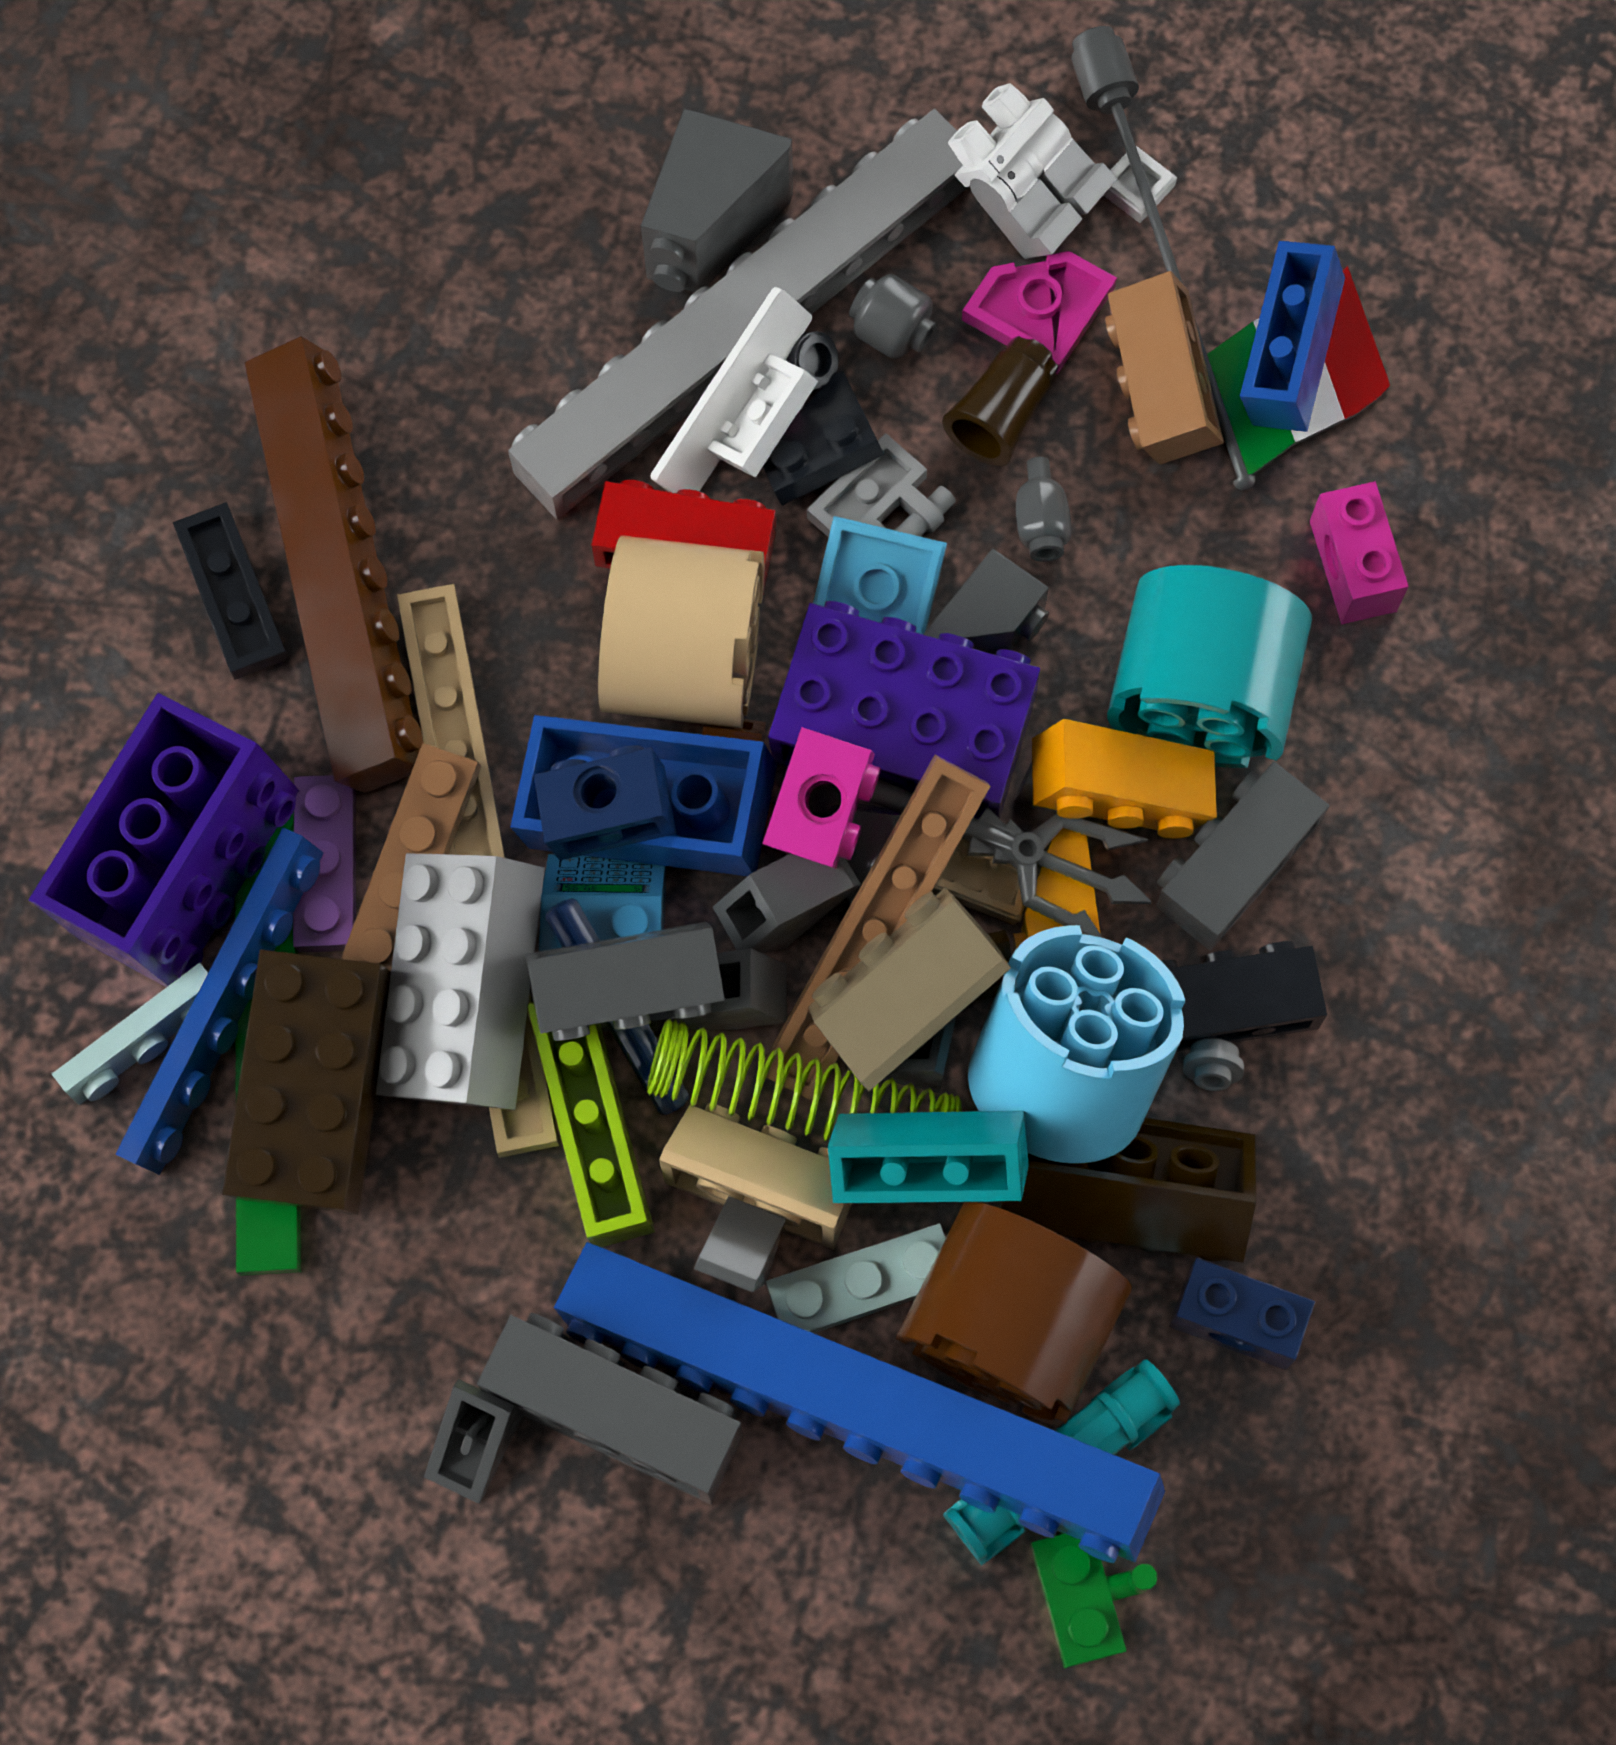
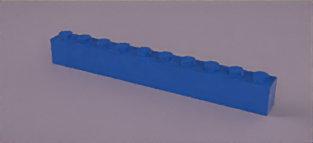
(864, 1403)

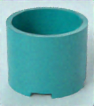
(1211, 662)

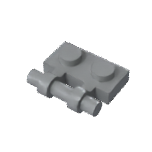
(878, 489)

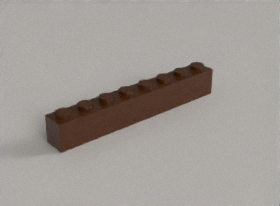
(334, 565)

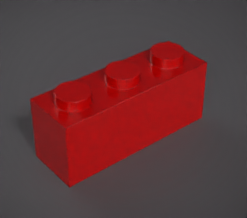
(683, 517)

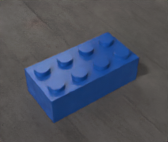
(714, 783)

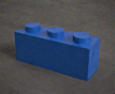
(1292, 336)

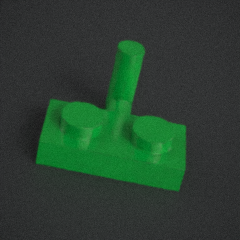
(1083, 1598)

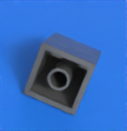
(712, 199)

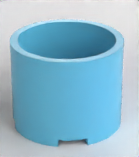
(1078, 1042)

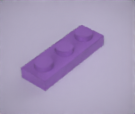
(328, 820)

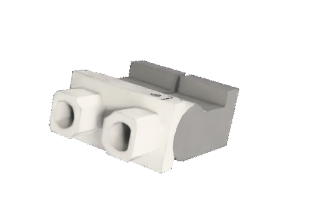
(1028, 171)

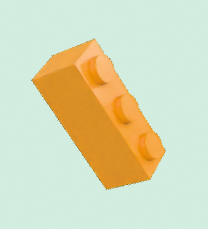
(1123, 778)

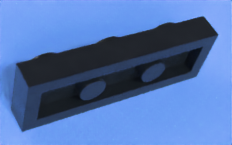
(230, 591)

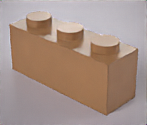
(1163, 368)

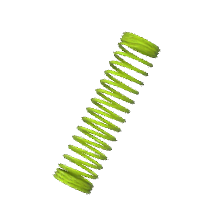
(675, 1038)

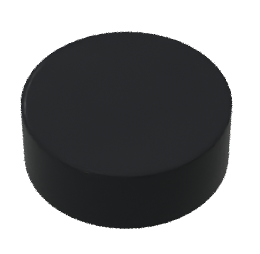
(816, 355)

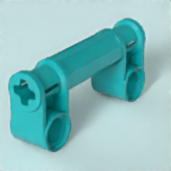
(1115, 1418)

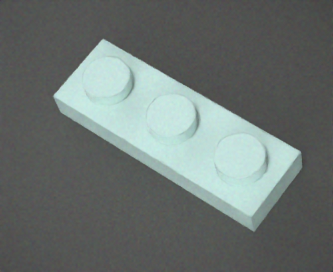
(133, 1040)
(856, 1282)

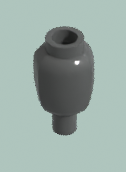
(1042, 513)

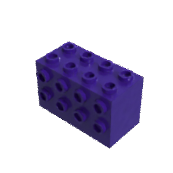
(906, 698)
(167, 842)

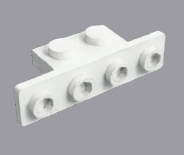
(746, 401)

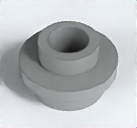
(1213, 1064)

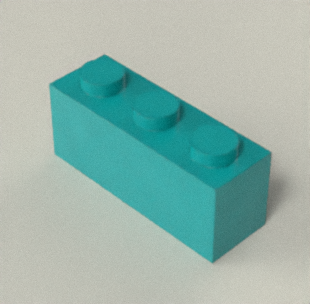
(928, 1157)

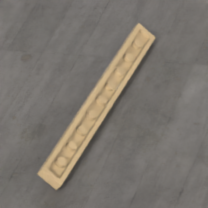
(453, 724)

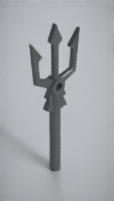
(1025, 850)

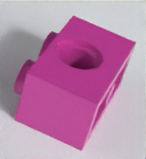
(1358, 552)
(816, 762)

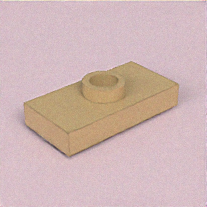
(982, 885)

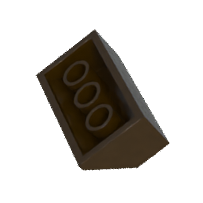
(1163, 1192)

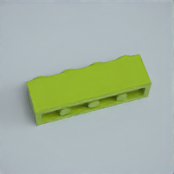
(594, 1136)

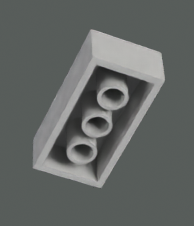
(460, 980)

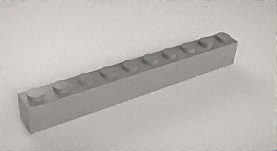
(672, 367)

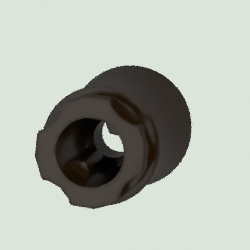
(1001, 402)

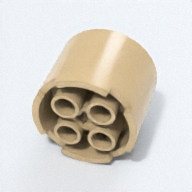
(680, 631)

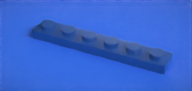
(214, 1014)

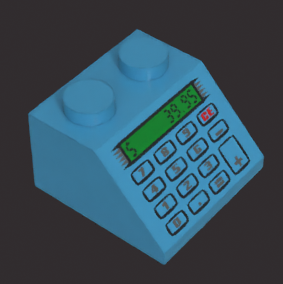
(614, 895)

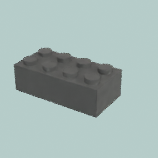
(612, 1408)

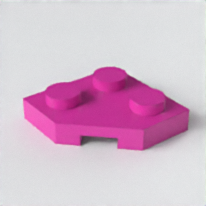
(1041, 302)

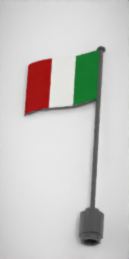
(1352, 367)

